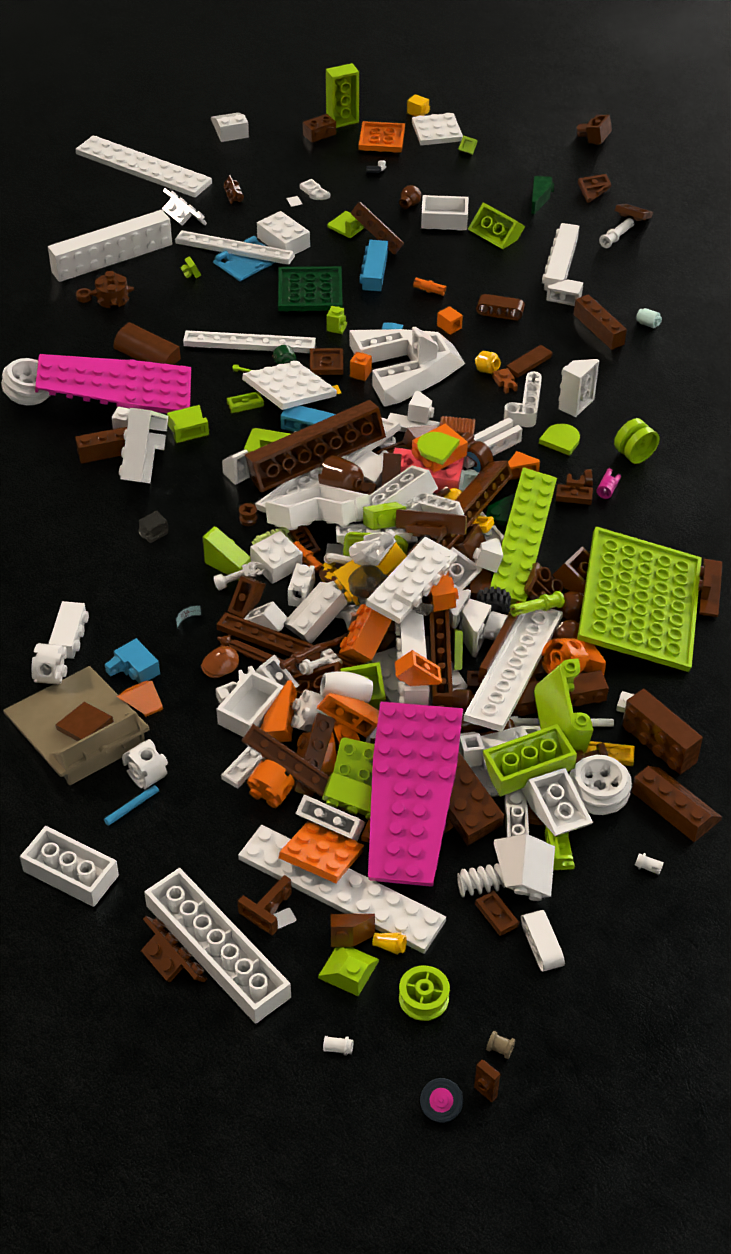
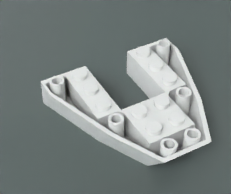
(401, 381)

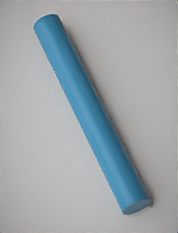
(131, 805)

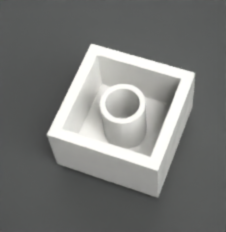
(277, 555)

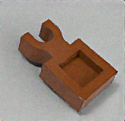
(505, 378)

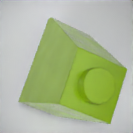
(223, 552)

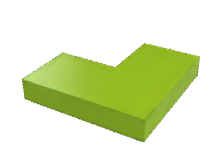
(458, 648)

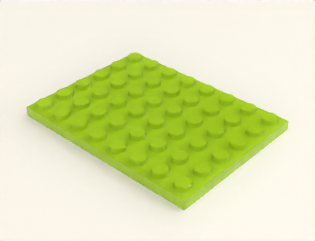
(640, 599)

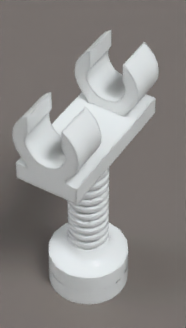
(249, 570)

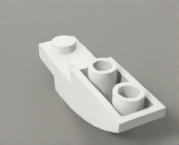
(516, 813)

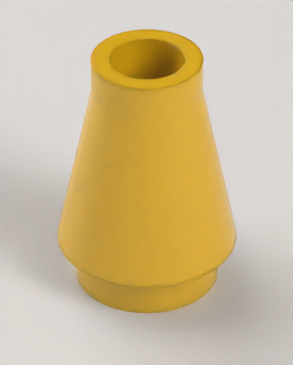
(391, 942)

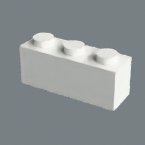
(69, 627)
(330, 817)

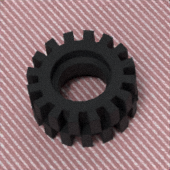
(498, 599)

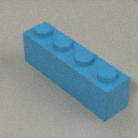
(374, 265)
(300, 417)

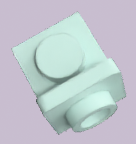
(466, 478)

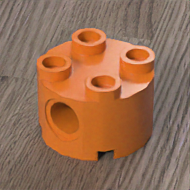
(562, 649)
(270, 783)

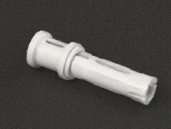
(613, 234)

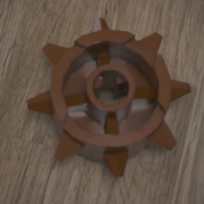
(111, 290)

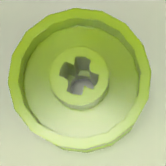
(636, 441)

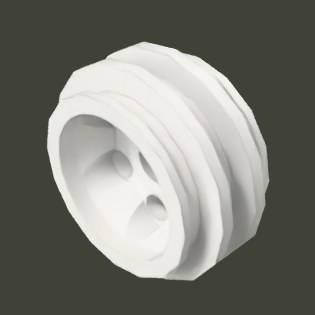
(20, 382)
(593, 783)

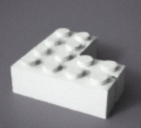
(141, 444)
(317, 504)

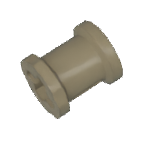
(500, 1044)

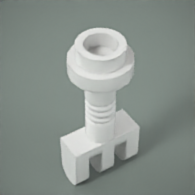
(326, 657)

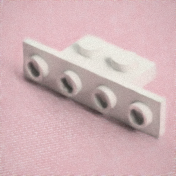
(179, 210)

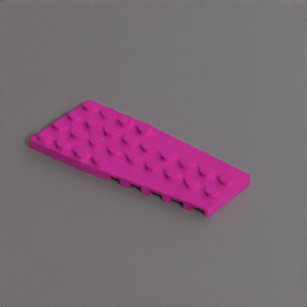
(124, 382)
(411, 790)

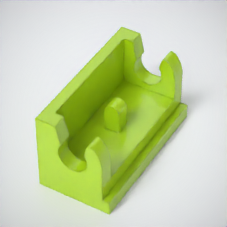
(563, 856)

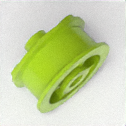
(424, 993)

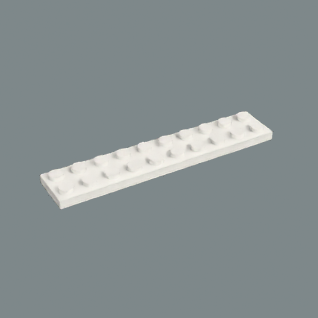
(144, 166)
(311, 478)
(512, 669)
(350, 895)

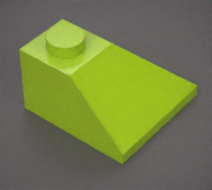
(348, 969)

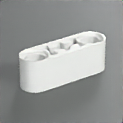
(542, 940)

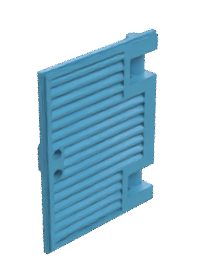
(241, 266)

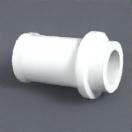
(649, 864)
(338, 1045)

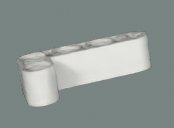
(525, 413)
(433, 503)

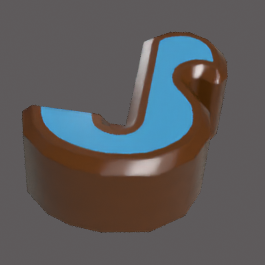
(478, 452)

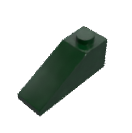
(541, 192)

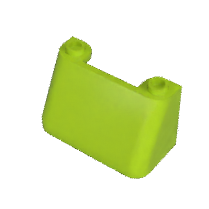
(555, 705)

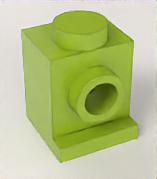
(336, 320)

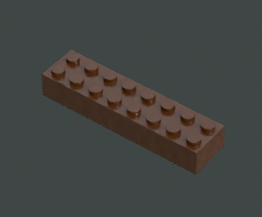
(314, 444)

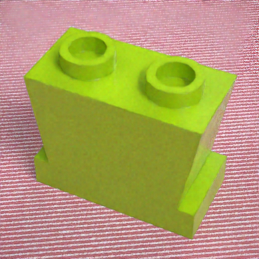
(187, 423)

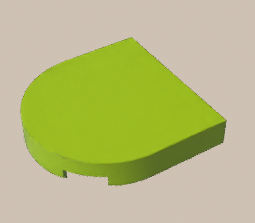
(561, 438)
(437, 446)

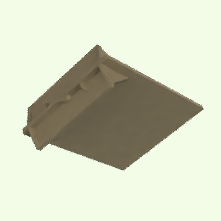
(74, 759)

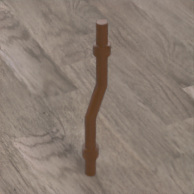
(298, 657)

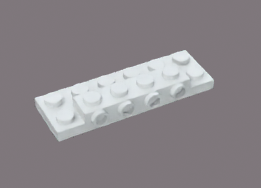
(412, 580)

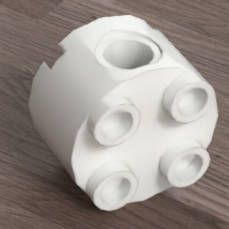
(49, 664)
(305, 710)
(145, 764)

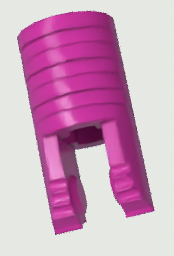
(608, 484)

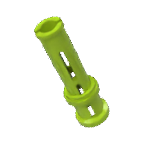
(544, 602)

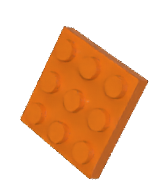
(382, 136)
(321, 851)

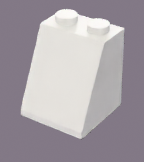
(526, 865)

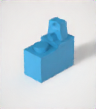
(135, 661)

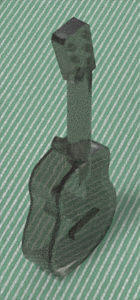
(368, 578)

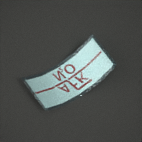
(188, 612)

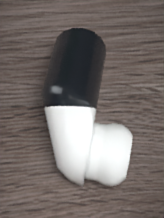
(376, 169)

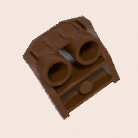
(541, 582)

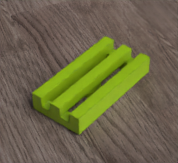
(245, 402)

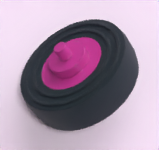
(441, 1100)

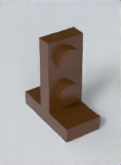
(263, 911)

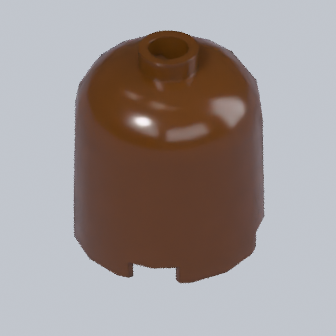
(341, 474)

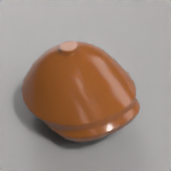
(220, 662)

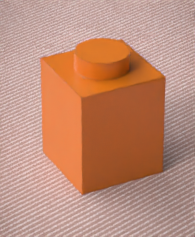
(449, 320)
(360, 366)

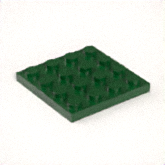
(309, 288)

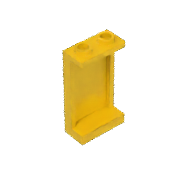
(387, 566)

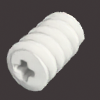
(482, 878)

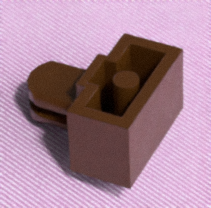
(596, 129)

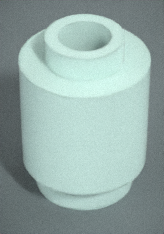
(648, 318)

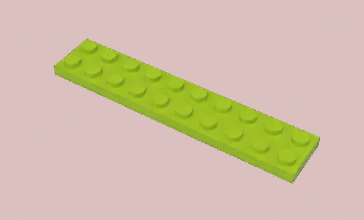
(524, 532)

